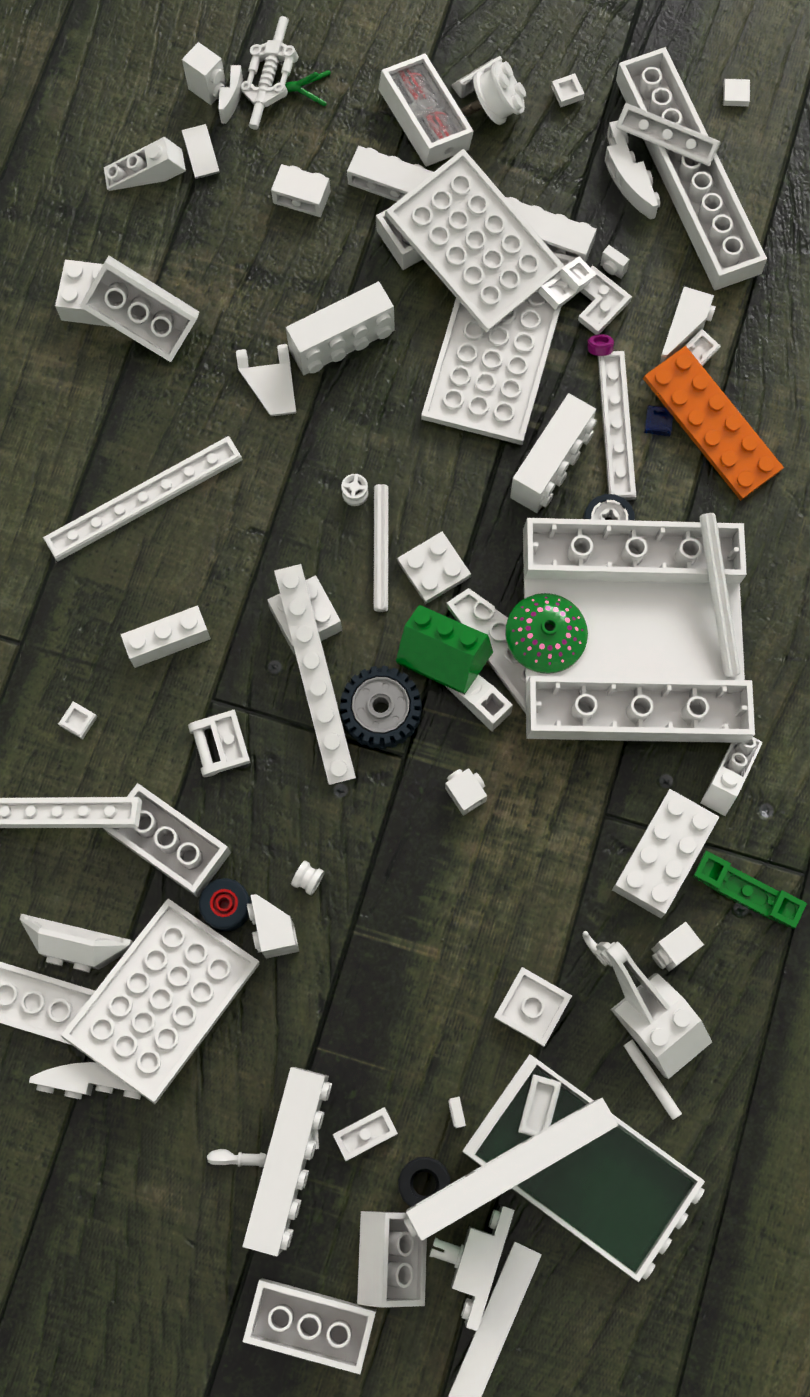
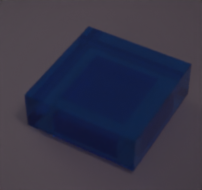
(658, 421)

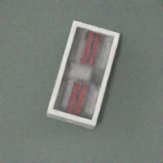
(425, 109)

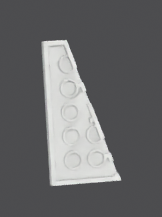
(481, 615)

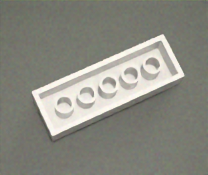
(286, 1161)

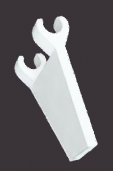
(270, 382)

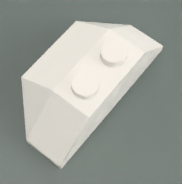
(73, 944)

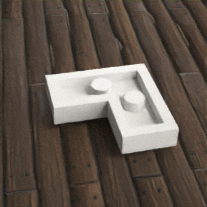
(607, 302)

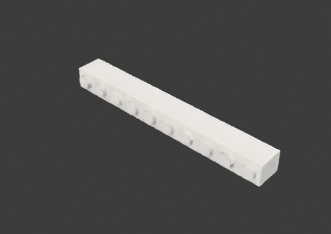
(395, 178)

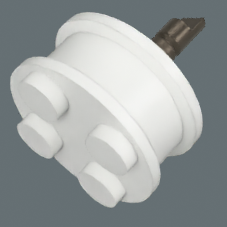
(497, 93)

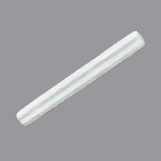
(380, 548)

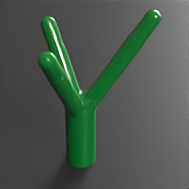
(295, 86)

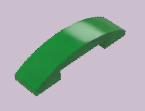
(748, 891)

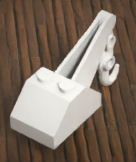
(653, 1012)

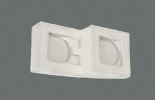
(230, 96)
(200, 151)
(567, 283)

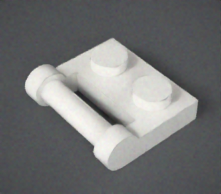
(227, 739)

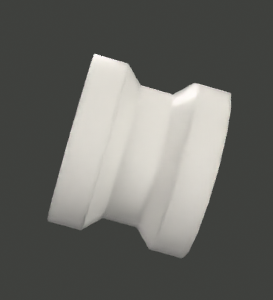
(354, 484)
(307, 878)

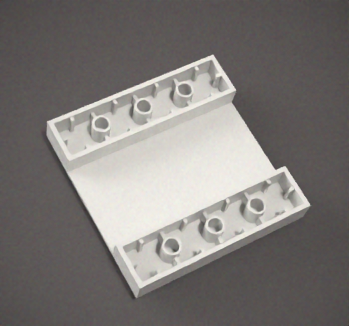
(651, 633)

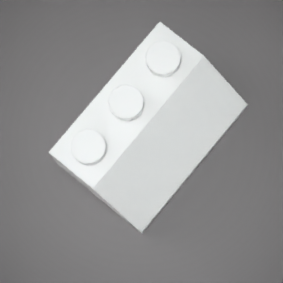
(390, 1262)

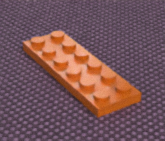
(713, 423)

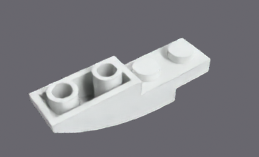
(629, 176)
(79, 1080)

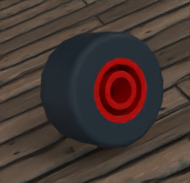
(224, 914)

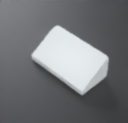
(465, 85)

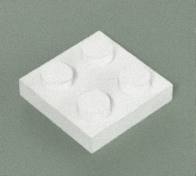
(434, 567)
(532, 1006)

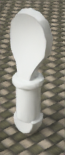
(225, 1157)

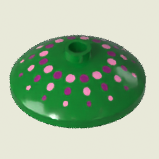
(544, 649)

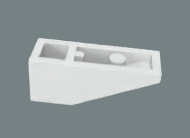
(688, 320)

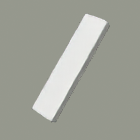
(668, 134)

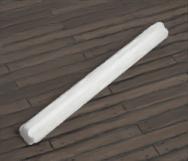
(719, 594)

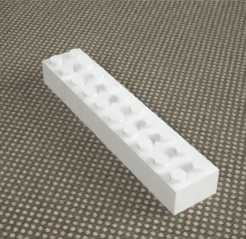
(698, 191)

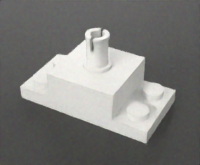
(476, 1263)

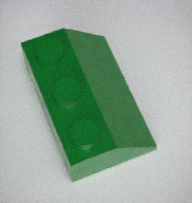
(443, 649)

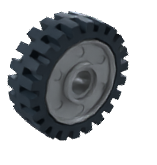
(375, 687)

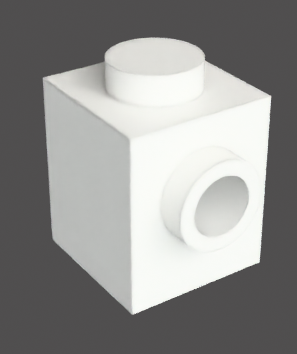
(466, 790)

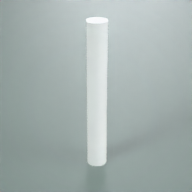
(652, 1079)

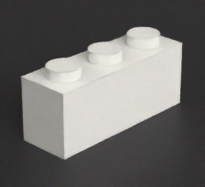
(165, 636)

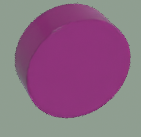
(600, 345)

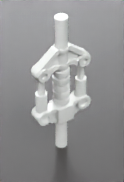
(273, 53)

